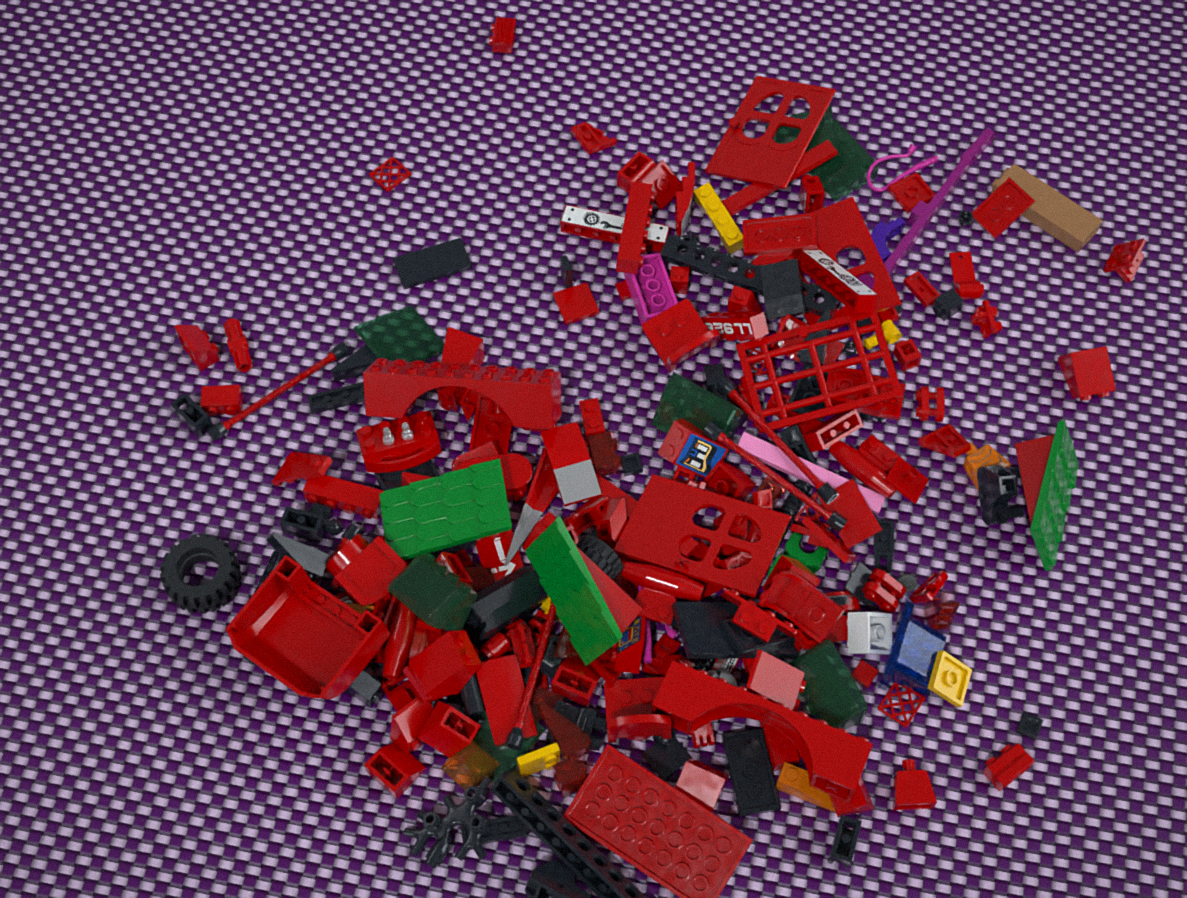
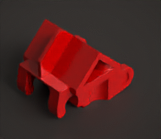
(401, 694)

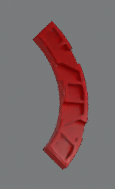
(760, 498)

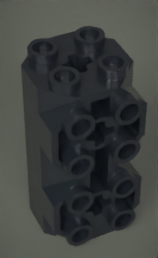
(504, 603)

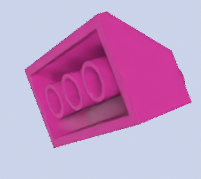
(651, 288)

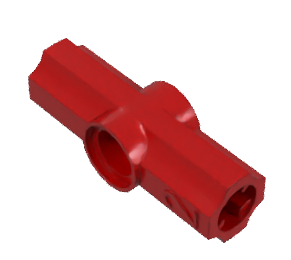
(238, 345)

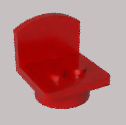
(678, 334)
(365, 569)
(630, 710)

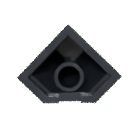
(366, 687)

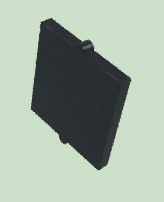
(856, 582)
(666, 759)

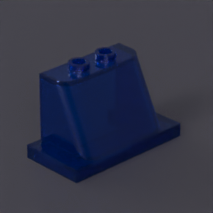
(912, 653)

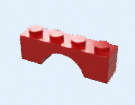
(584, 517)

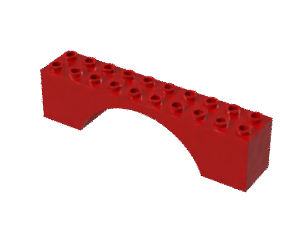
(525, 394)
(829, 753)

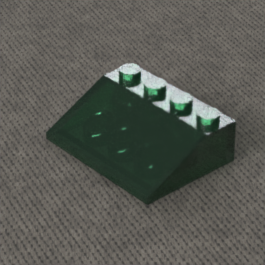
(848, 170)
(694, 404)

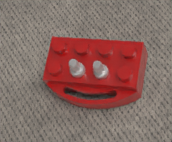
(399, 443)

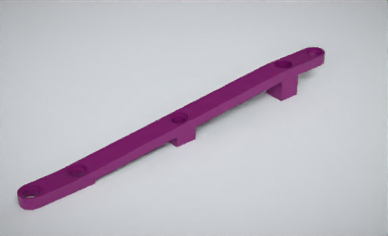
(923, 213)

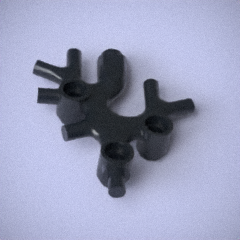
(441, 827)

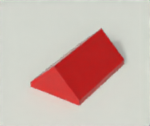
(859, 803)

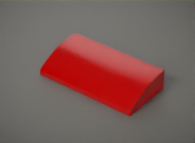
(502, 696)

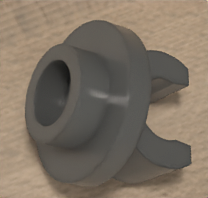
(908, 581)

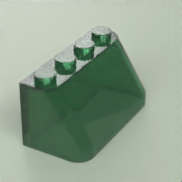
(434, 593)
(830, 687)

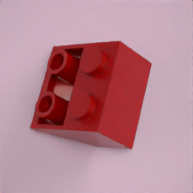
(634, 170)
(576, 681)
(448, 730)
(394, 769)

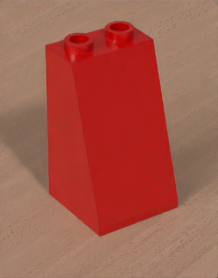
(461, 349)

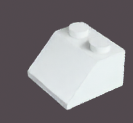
(869, 633)

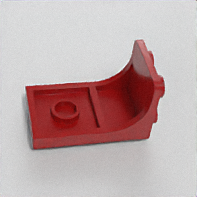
(789, 323)
(802, 604)

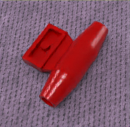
(868, 463)
(660, 590)
(404, 642)

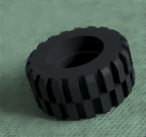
(188, 554)

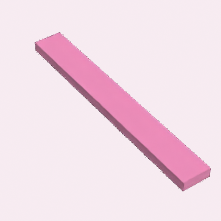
(776, 458)

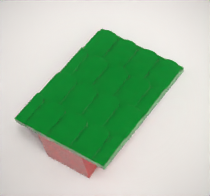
(1048, 476)
(446, 510)
(584, 596)

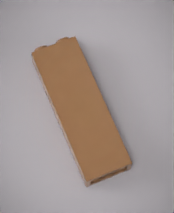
(1053, 210)

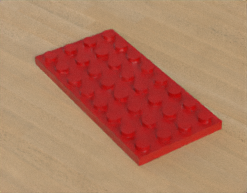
(657, 827)

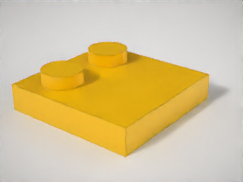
(949, 678)
(539, 760)

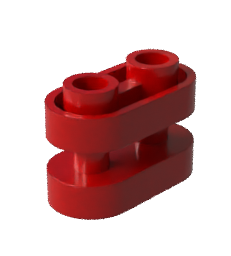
(923, 410)
(884, 590)

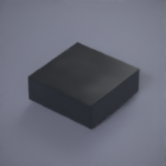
(631, 464)
(1029, 726)

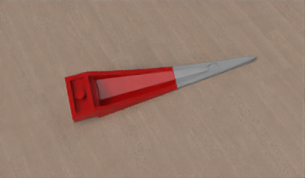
(538, 498)

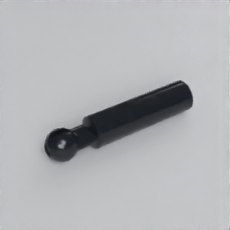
(472, 696)

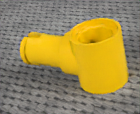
(890, 332)

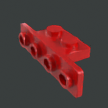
(754, 619)

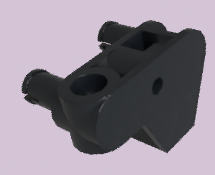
(996, 489)
(553, 881)

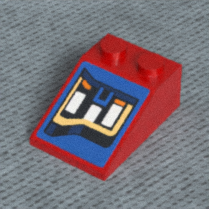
(692, 449)

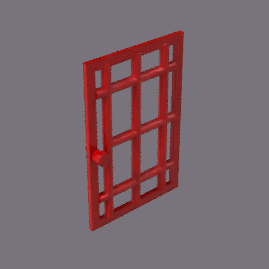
(818, 370)

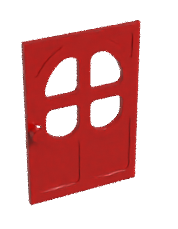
(761, 158)
(843, 227)
(665, 519)

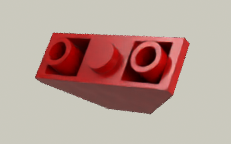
(612, 521)

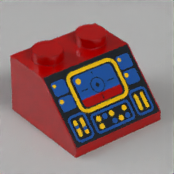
(630, 647)

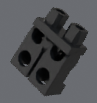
(583, 718)

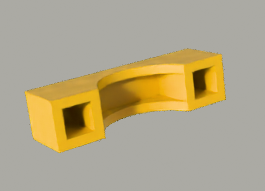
(724, 224)

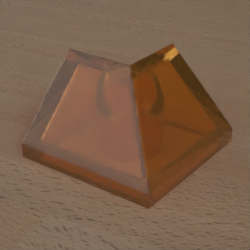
(470, 765)

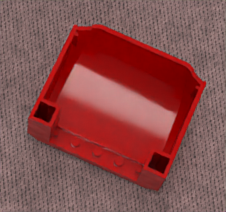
(305, 634)

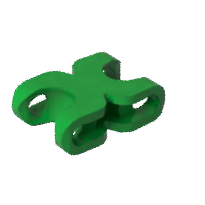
(812, 561)

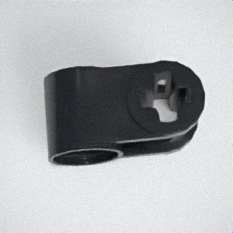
(549, 663)

